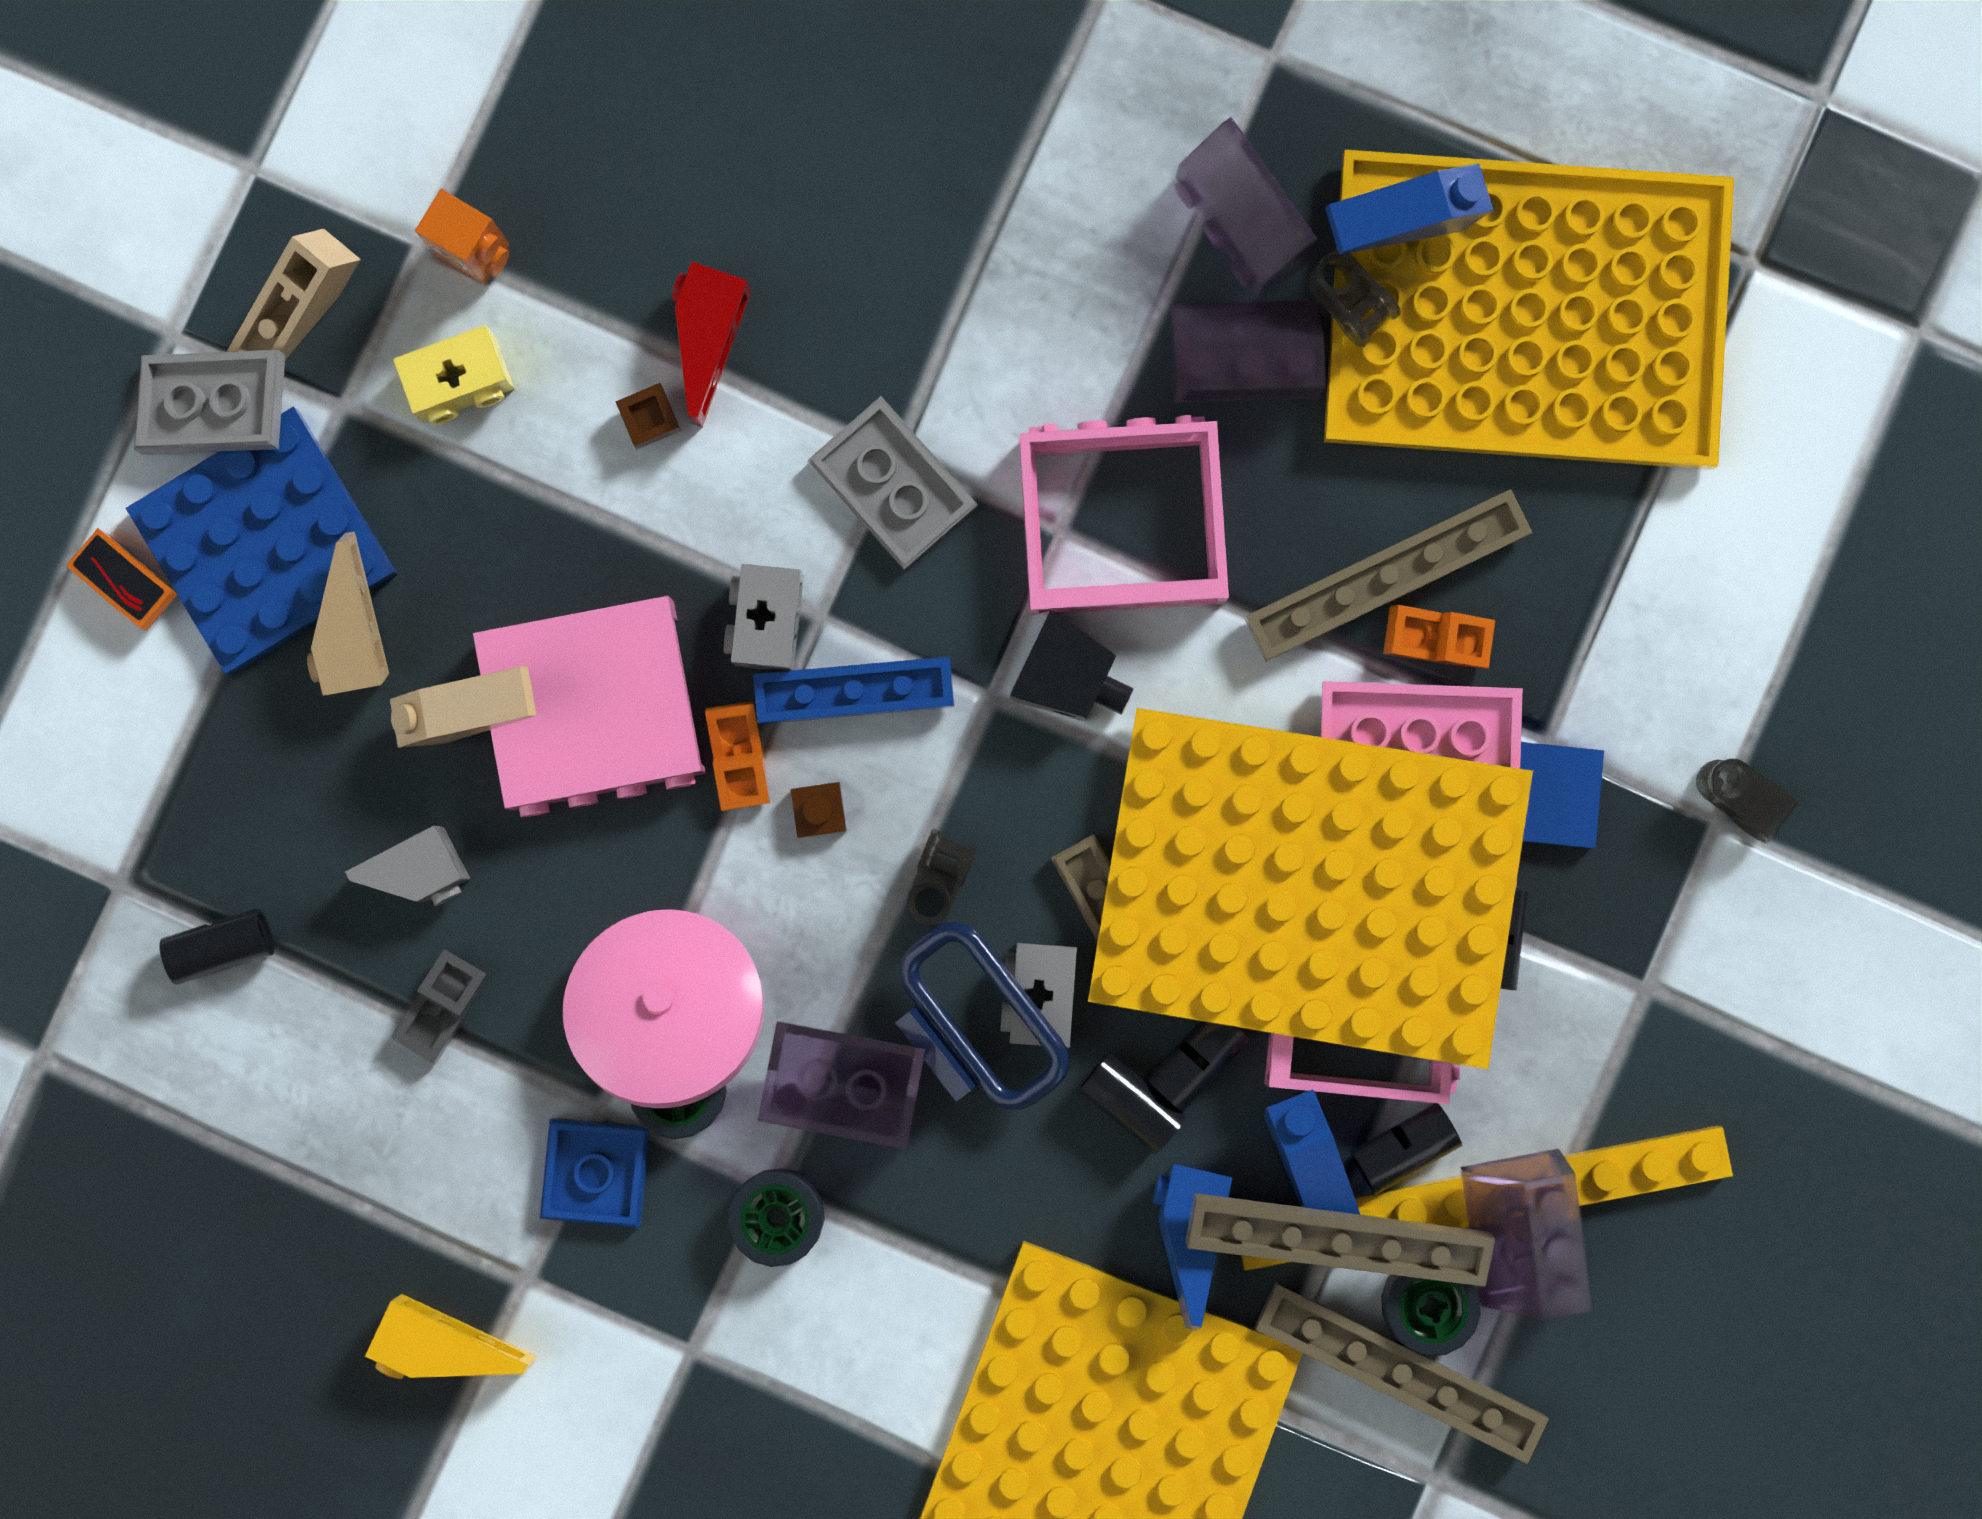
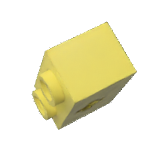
(429, 371)

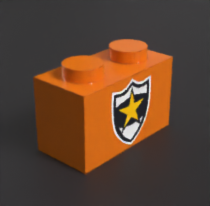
(463, 237)

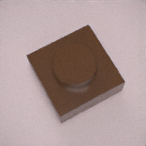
(648, 416)
(818, 810)

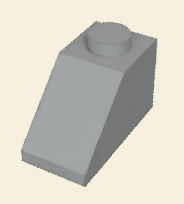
(416, 869)

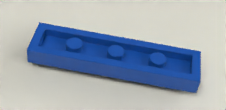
(853, 690)

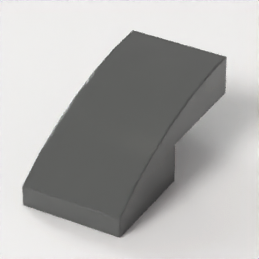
(440, 1006)

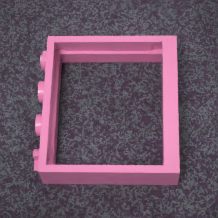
(1139, 434)
(1278, 1074)

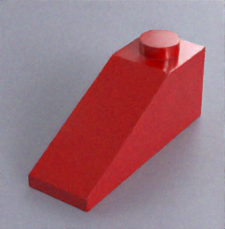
(707, 322)

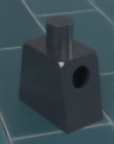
(1069, 673)

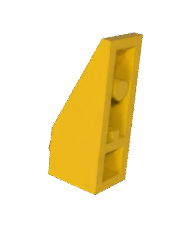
(428, 1343)

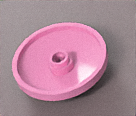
(663, 1008)

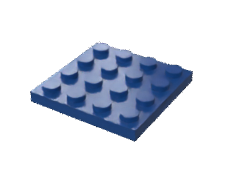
(255, 541)

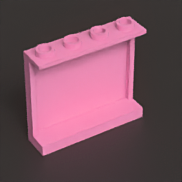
(604, 702)

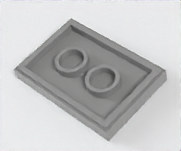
(209, 402)
(893, 483)

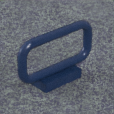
(948, 1049)

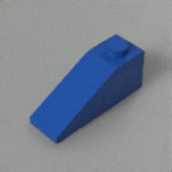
(1410, 210)
(1310, 1154)
(1189, 1267)

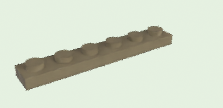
(1388, 575)
(1339, 1239)
(1401, 1372)

